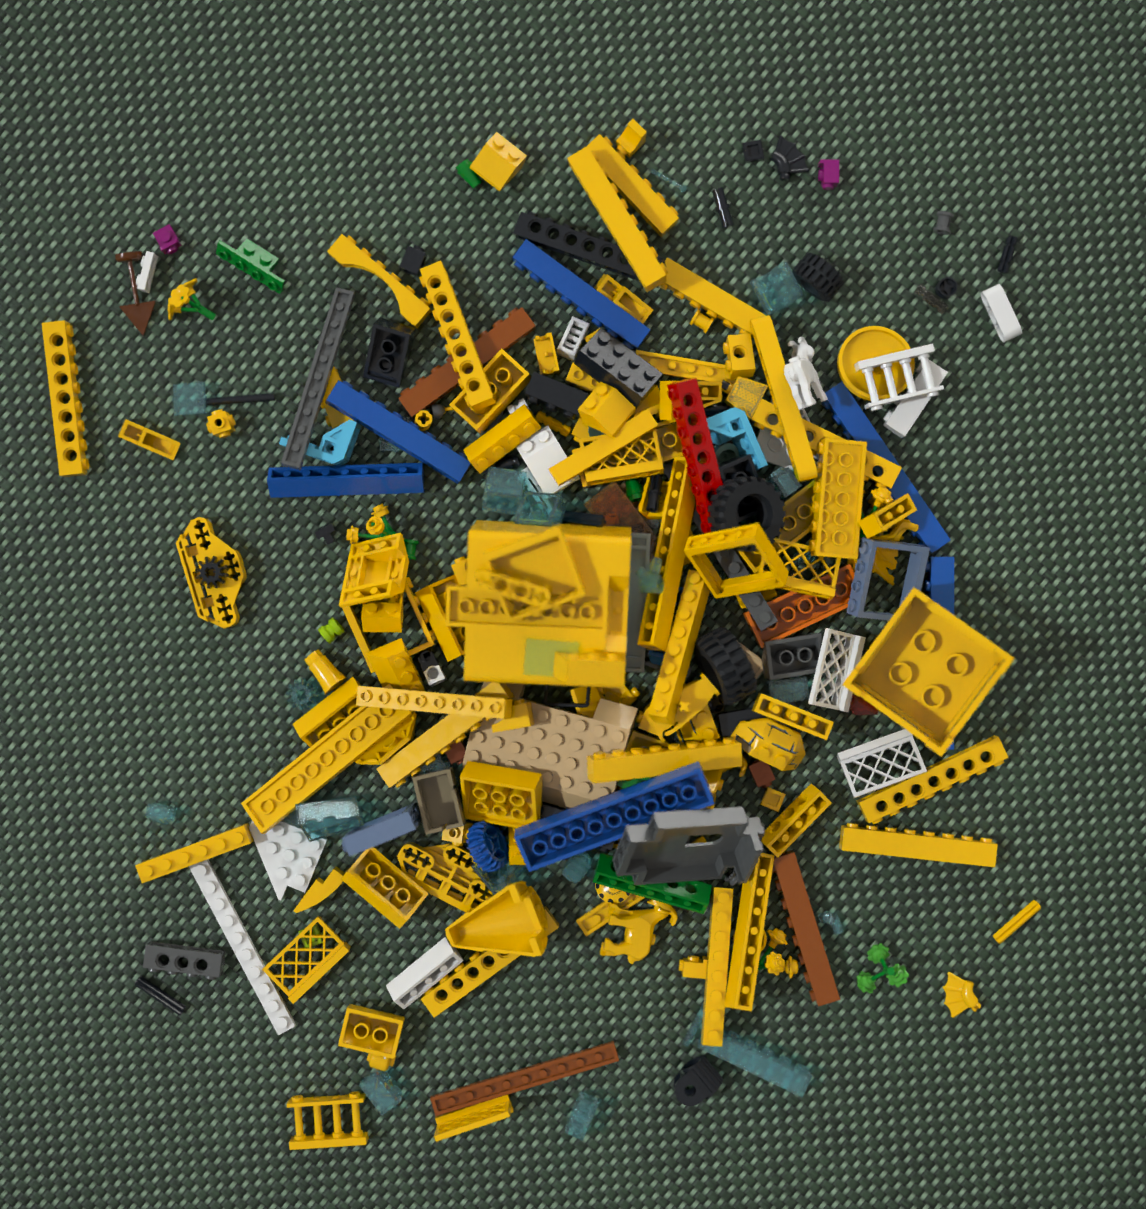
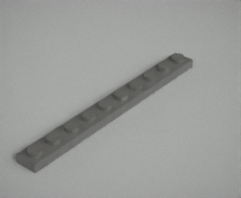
(318, 379)
(734, 568)

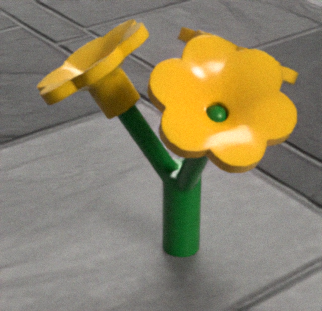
(181, 296)

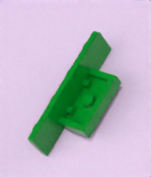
(253, 261)

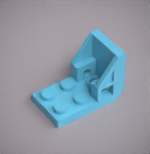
(736, 427)
(341, 438)

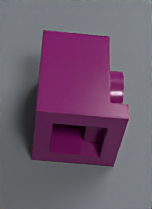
(828, 173)

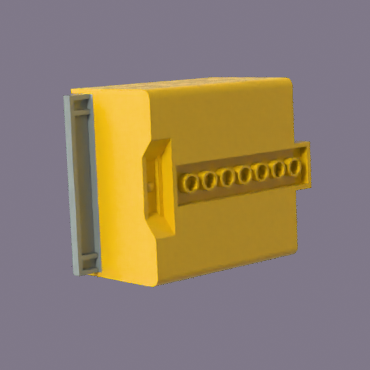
(601, 622)

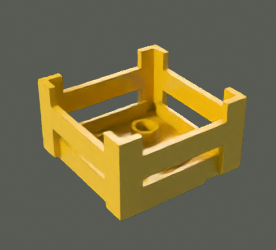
(928, 670)

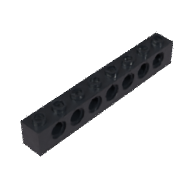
(529, 220)

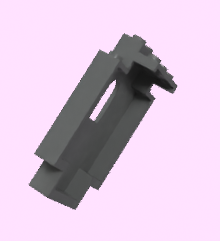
(660, 853)

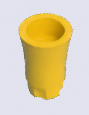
(324, 671)

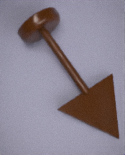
(139, 312)

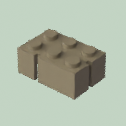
(439, 800)

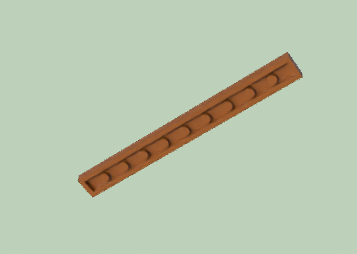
(524, 1078)

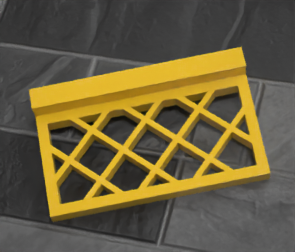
(628, 471)
(804, 586)
(314, 973)
(472, 1117)

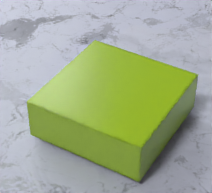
(315, 941)

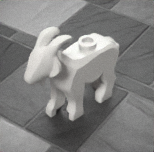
(801, 374)

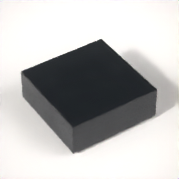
(753, 151)

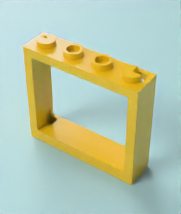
(730, 538)
(555, 602)
(422, 618)

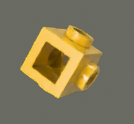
(227, 423)
(456, 835)

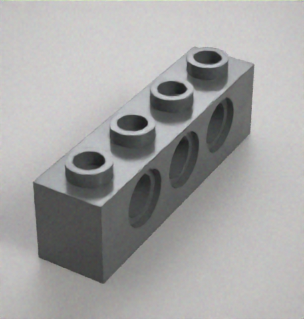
(214, 958)

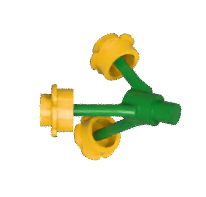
(374, 526)

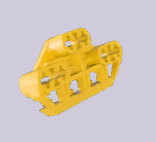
(221, 551)
(447, 869)

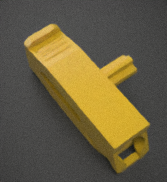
(691, 702)

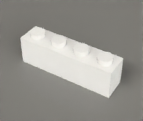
(908, 410)
(424, 973)

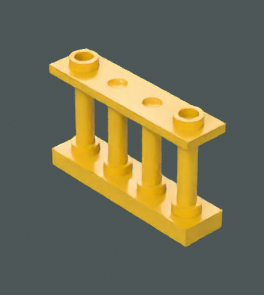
(319, 1138)

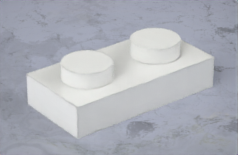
(148, 266)

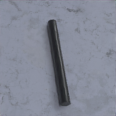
(240, 399)

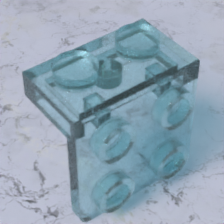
(777, 289)

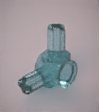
(651, 581)

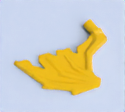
(885, 557)

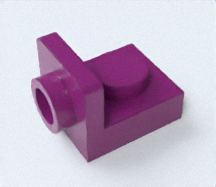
(167, 240)

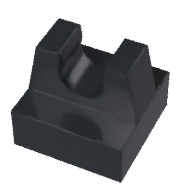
(326, 532)

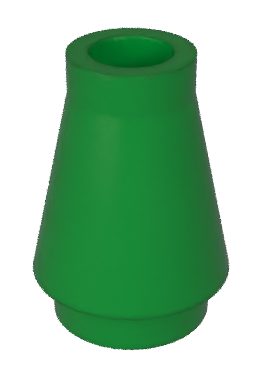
(468, 174)
(633, 490)

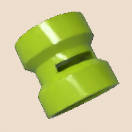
(331, 630)

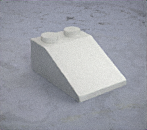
(541, 453)

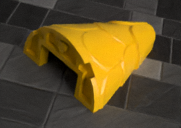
(503, 923)

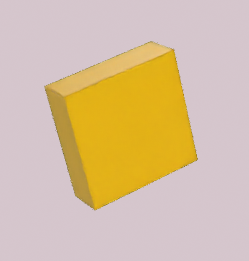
(772, 799)

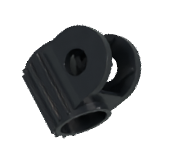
(702, 1076)

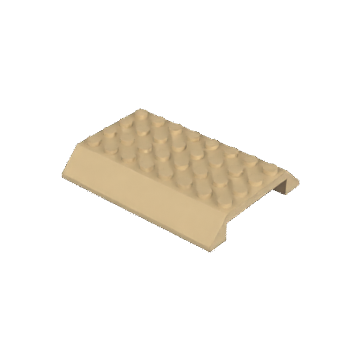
(556, 747)

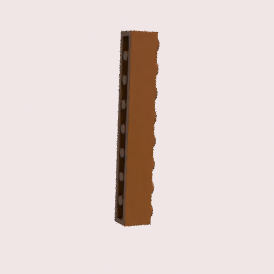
(444, 379)
(805, 928)

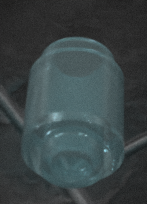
(160, 813)

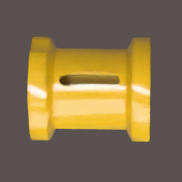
(701, 321)
(428, 418)

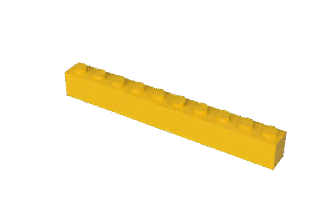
(670, 548)

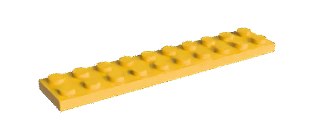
(321, 763)

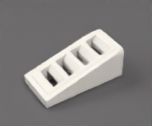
(567, 353)

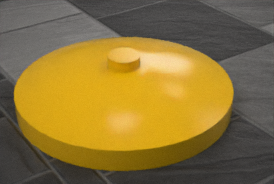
(867, 344)

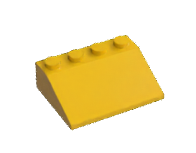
(501, 794)

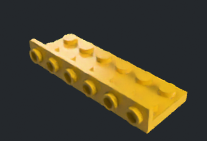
(838, 498)

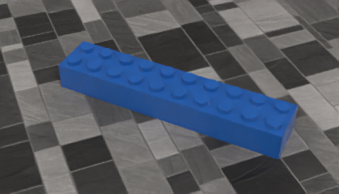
(607, 816)

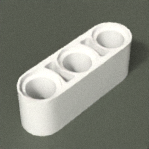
(1001, 313)

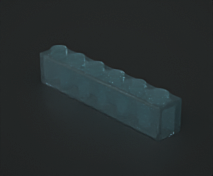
(761, 1062)

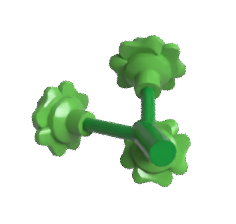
(896, 974)

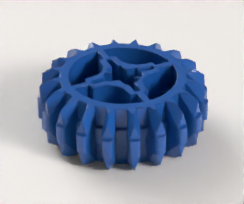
(487, 846)

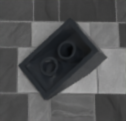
(388, 352)

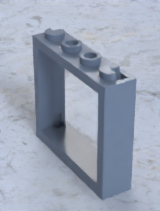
(863, 570)
(382, 829)

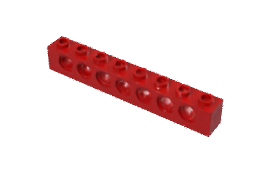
(703, 445)

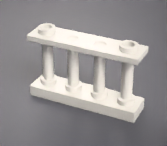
(903, 358)

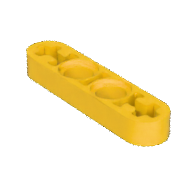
(512, 585)

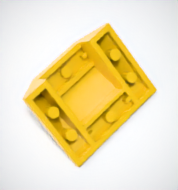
(375, 570)

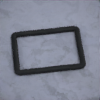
(566, 704)

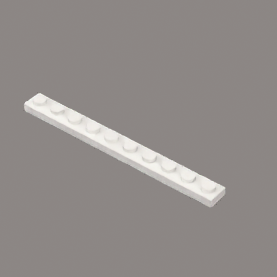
(242, 946)

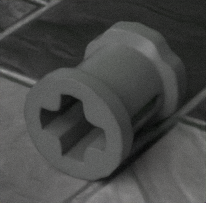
(943, 222)

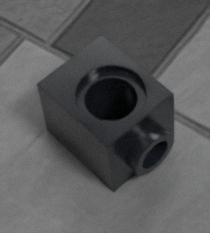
(413, 260)

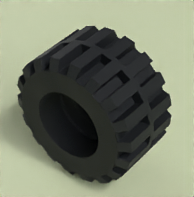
(818, 277)

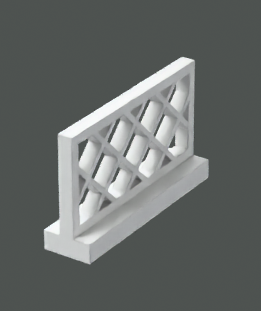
(850, 657)
(871, 749)

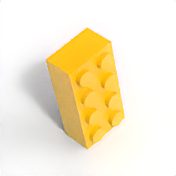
(506, 381)
(384, 886)

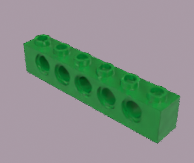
(686, 895)

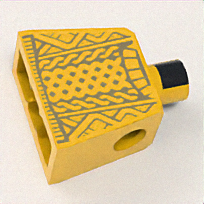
(744, 394)

